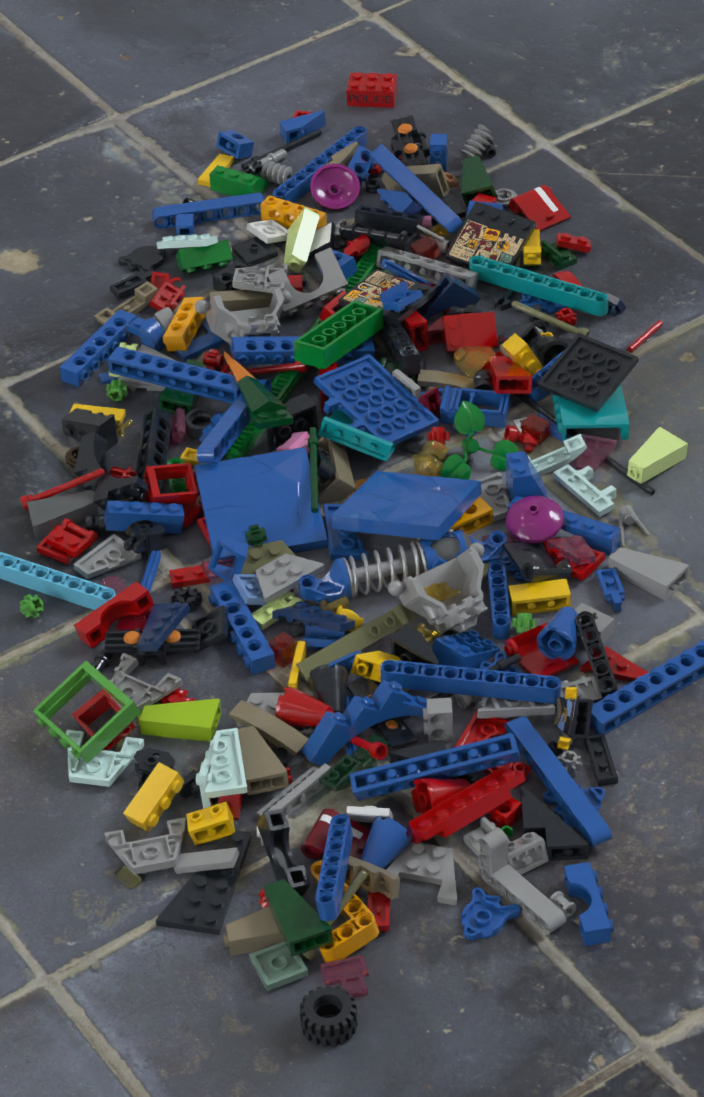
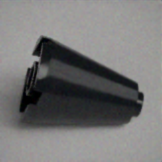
(329, 685)

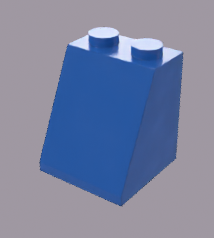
(522, 477)

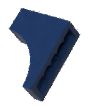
(449, 293)

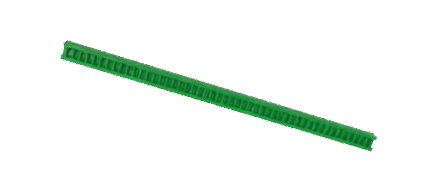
(287, 380)

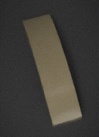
(134, 305)

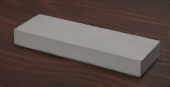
(207, 860)

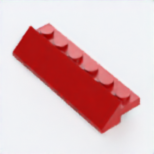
(465, 805)

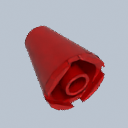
(300, 709)
(433, 791)

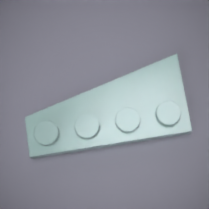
(226, 766)

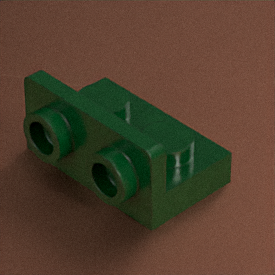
(557, 255)

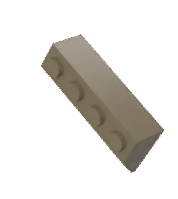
(342, 482)

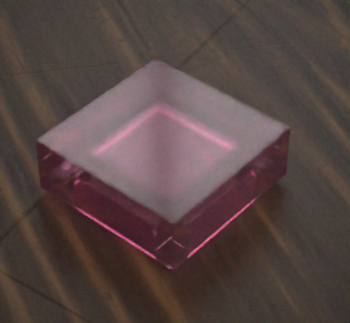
(354, 985)

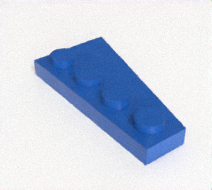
(341, 542)

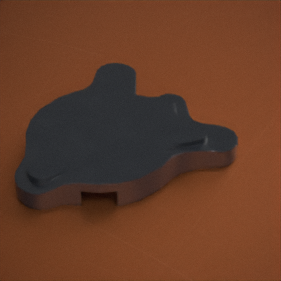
(143, 259)

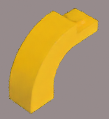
(532, 250)

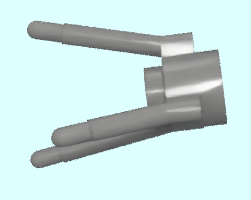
(442, 243)
(628, 517)

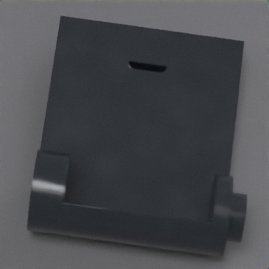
(535, 562)

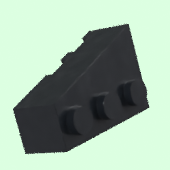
(83, 422)

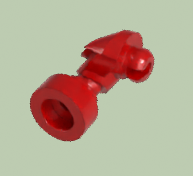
(512, 434)

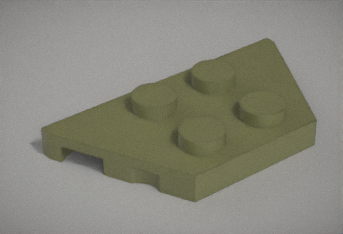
(263, 555)

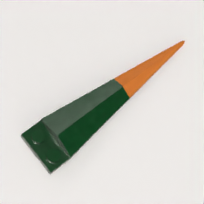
(262, 405)

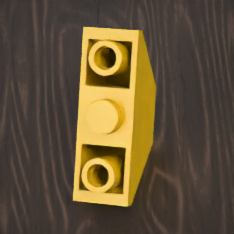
(368, 664)

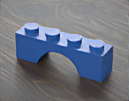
(122, 514)
(582, 884)

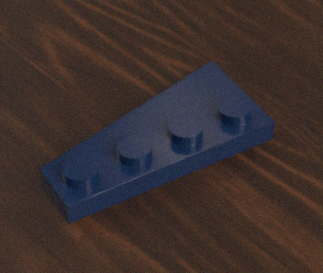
(314, 616)
(161, 624)

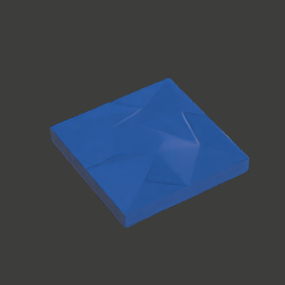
(265, 492)
(406, 505)

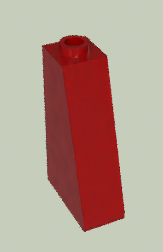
(417, 330)
(508, 376)

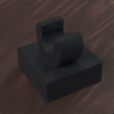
(189, 786)

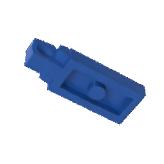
(611, 587)

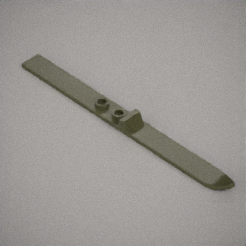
(362, 637)

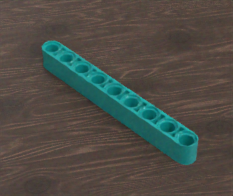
(540, 286)

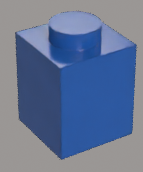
(185, 224)

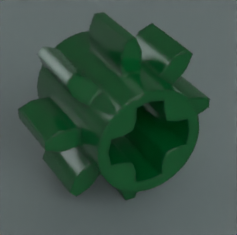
(255, 535)

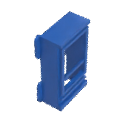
(493, 418)

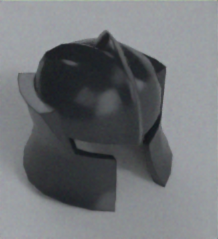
(548, 348)

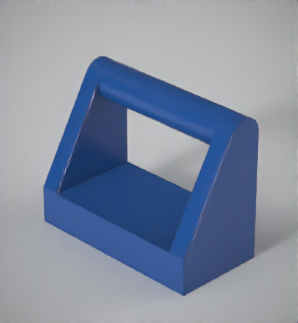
(237, 548)

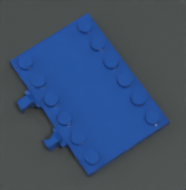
(374, 401)

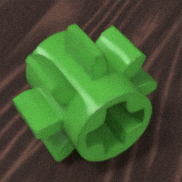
(117, 390)
(31, 606)
(523, 622)

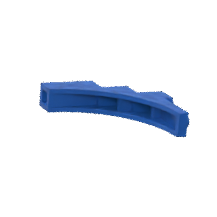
(337, 728)

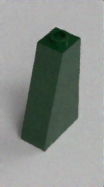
(475, 180)
(173, 399)
(296, 919)

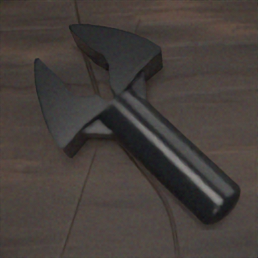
(505, 300)

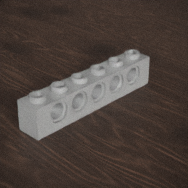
(426, 268)

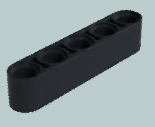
(593, 649)

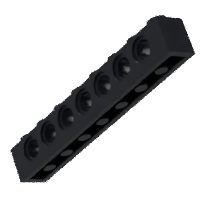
(153, 446)

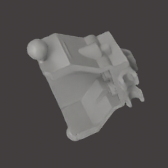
(244, 323)
(457, 612)

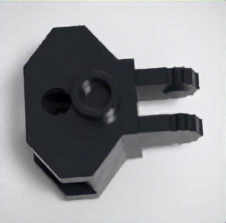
(144, 538)
(146, 762)

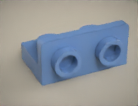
(249, 589)

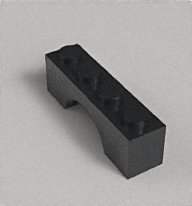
(275, 836)

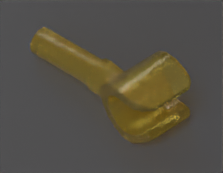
(120, 427)

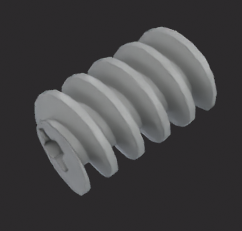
(477, 141)
(275, 172)

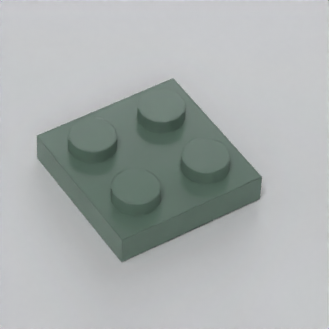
(277, 966)

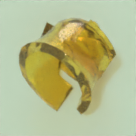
(427, 464)

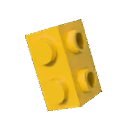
(210, 823)

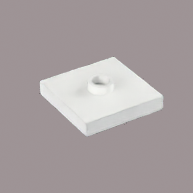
(268, 231)
(368, 813)

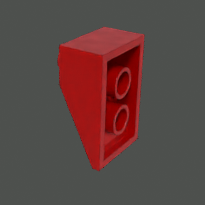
(469, 330)

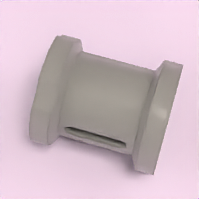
(559, 896)

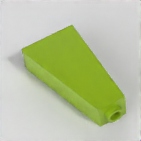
(181, 720)

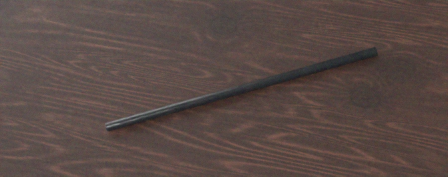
(610, 461)

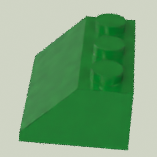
(235, 182)
(204, 257)

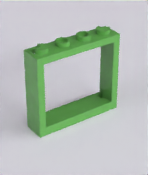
(67, 691)

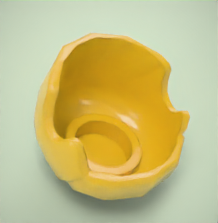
(350, 615)

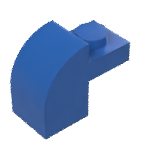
(149, 331)

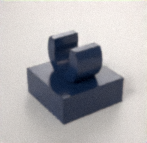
(616, 304)

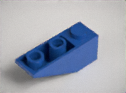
(299, 126)
(399, 201)

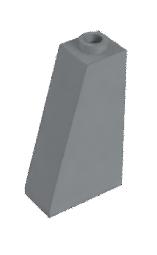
(649, 572)

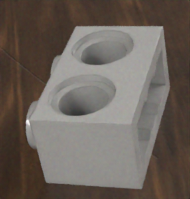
(439, 719)

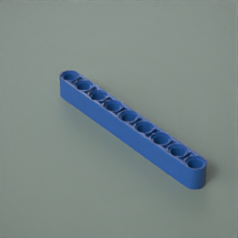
(300, 182)
(416, 189)
(226, 430)
(472, 681)
(559, 782)

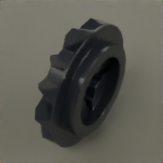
(194, 597)

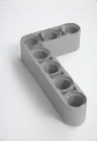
(514, 887)

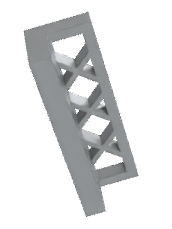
(298, 792)

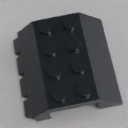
(383, 227)

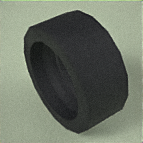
(197, 415)

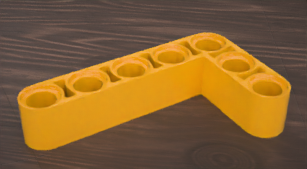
(354, 933)

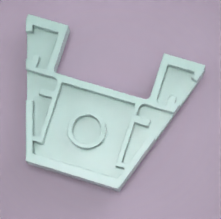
(105, 765)

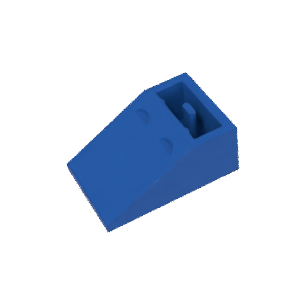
(464, 649)

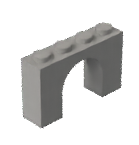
(332, 284)

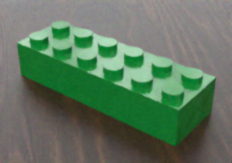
(338, 334)

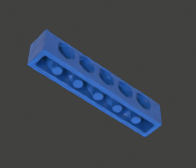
(97, 349)
(243, 628)

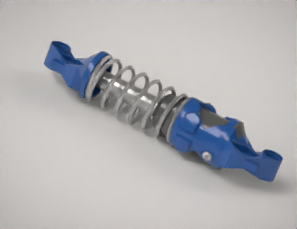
(412, 561)

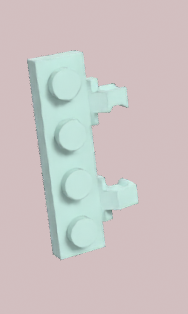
(578, 484)

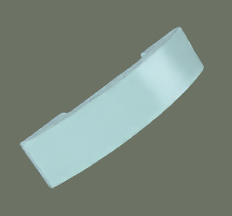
(560, 457)

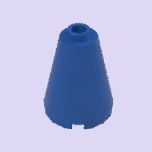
(559, 635)
(385, 842)

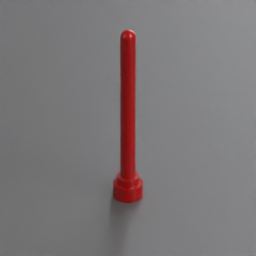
(298, 366)
(61, 488)
(377, 750)

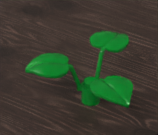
(466, 421)

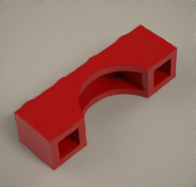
(131, 601)

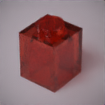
(425, 247)
(536, 427)
(283, 648)

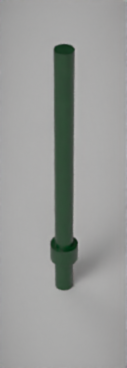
(313, 444)

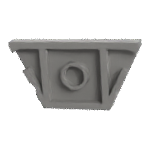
(284, 574)
(512, 708)

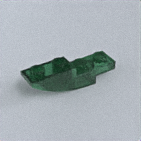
(338, 775)

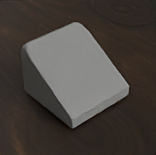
(164, 317)

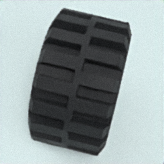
(325, 1002)

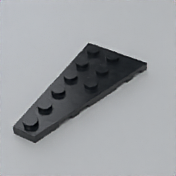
(207, 894)

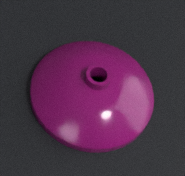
(336, 178)
(534, 519)

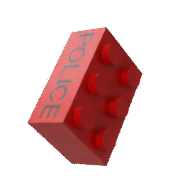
(372, 90)

